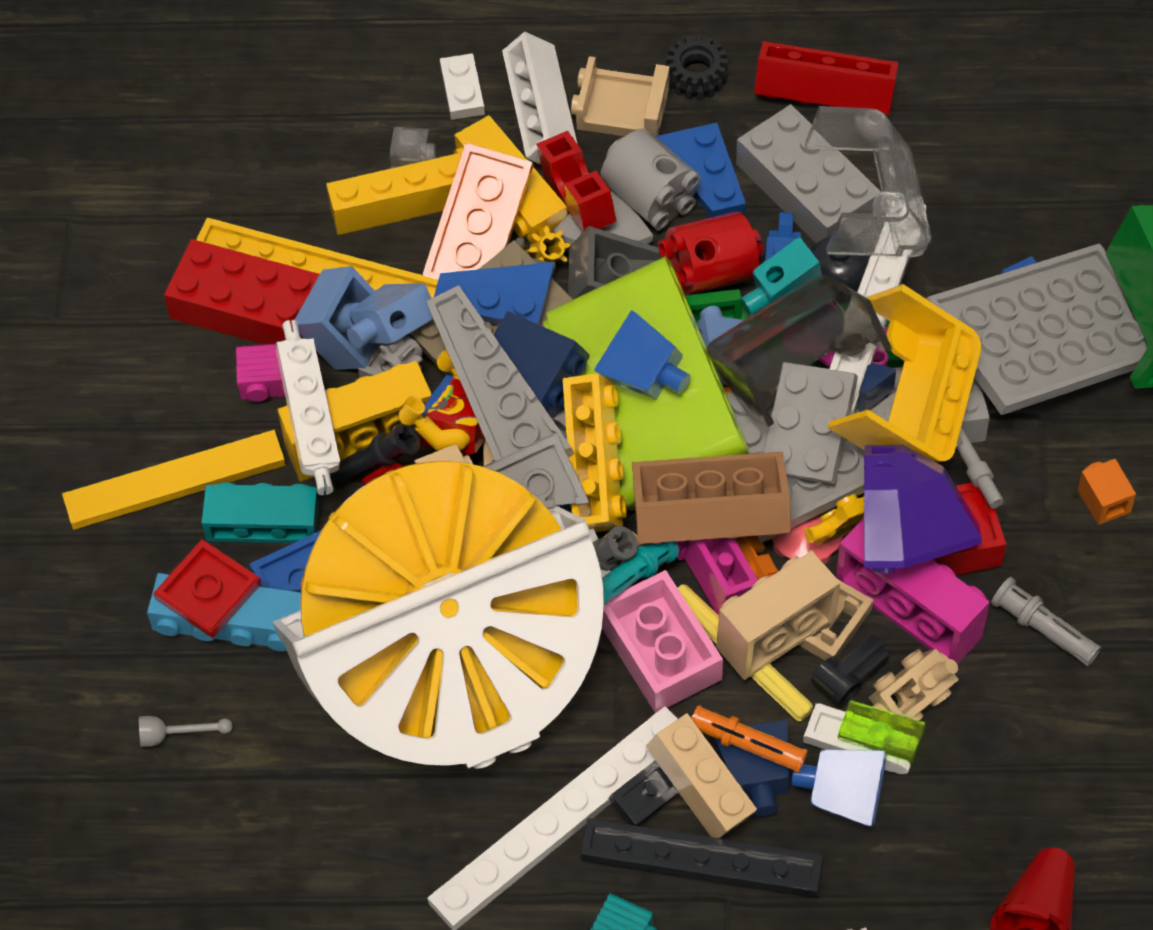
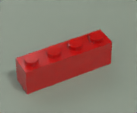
(825, 77)

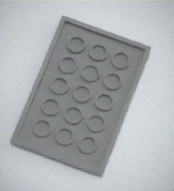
(1048, 328)

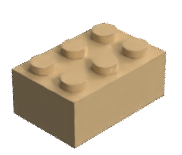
(777, 614)

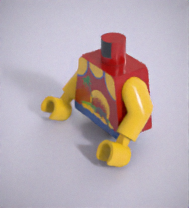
(446, 415)

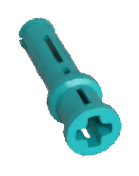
(641, 565)

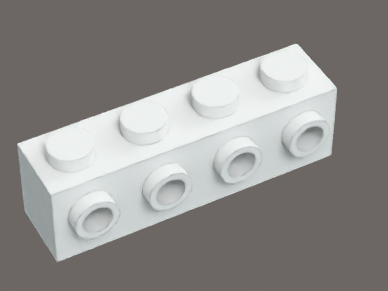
(537, 91)

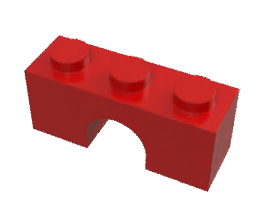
(582, 192)

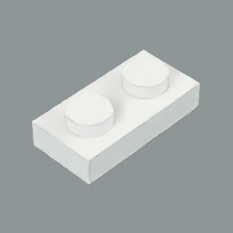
(462, 86)

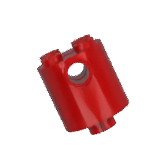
(712, 252)

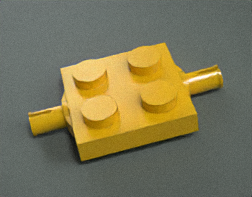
(838, 521)

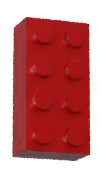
(236, 292)

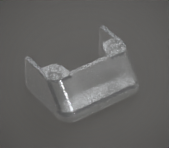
(899, 214)

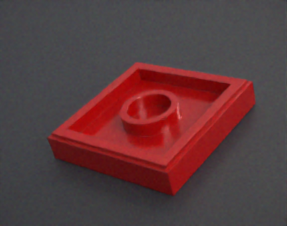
(207, 588)

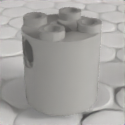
(650, 177)

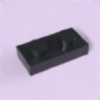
(643, 794)

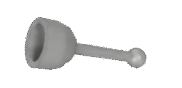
(153, 730)

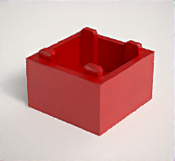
(993, 544)

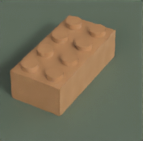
(711, 497)

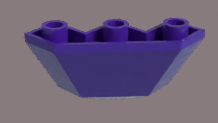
(911, 510)

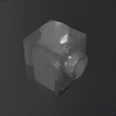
(410, 146)

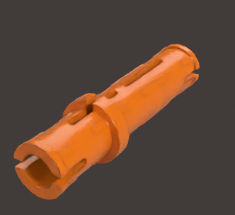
(792, 756)

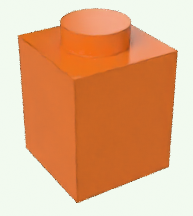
(1106, 491)

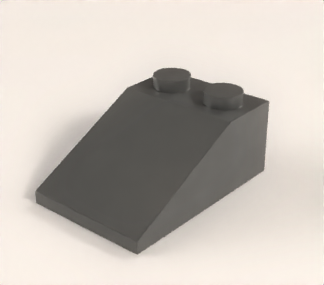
(604, 257)

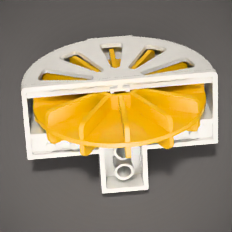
(446, 614)

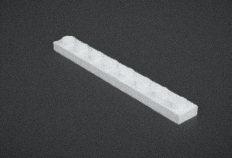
(546, 827)

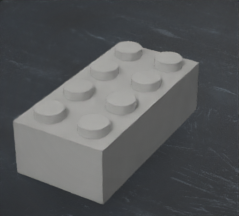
(803, 180)

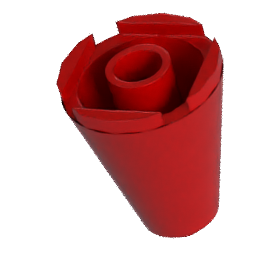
(1040, 896)

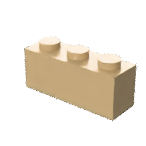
(700, 777)

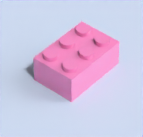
(661, 641)

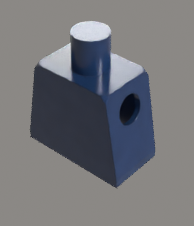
(755, 775)

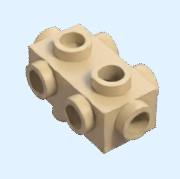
(921, 682)

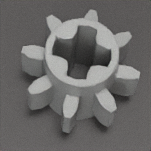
(399, 352)

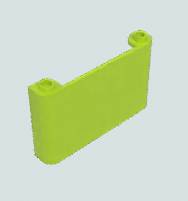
(673, 424)

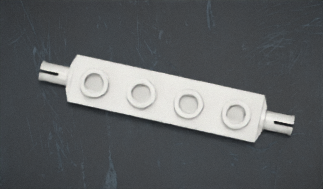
(307, 407)

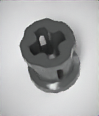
(620, 549)

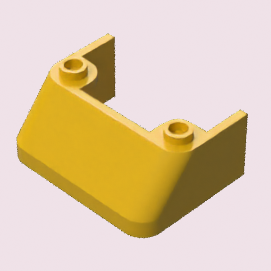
(934, 380)

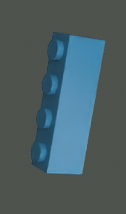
(248, 626)

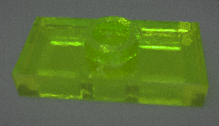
(881, 731)

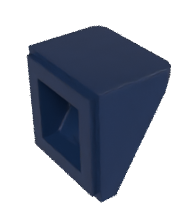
(876, 384)

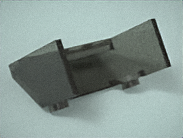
(794, 330)

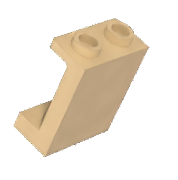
(619, 100)

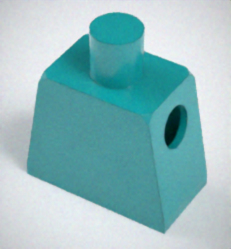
(781, 275)

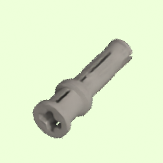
(1032, 612)

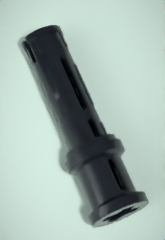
(383, 450)

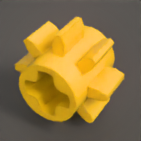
(556, 247)

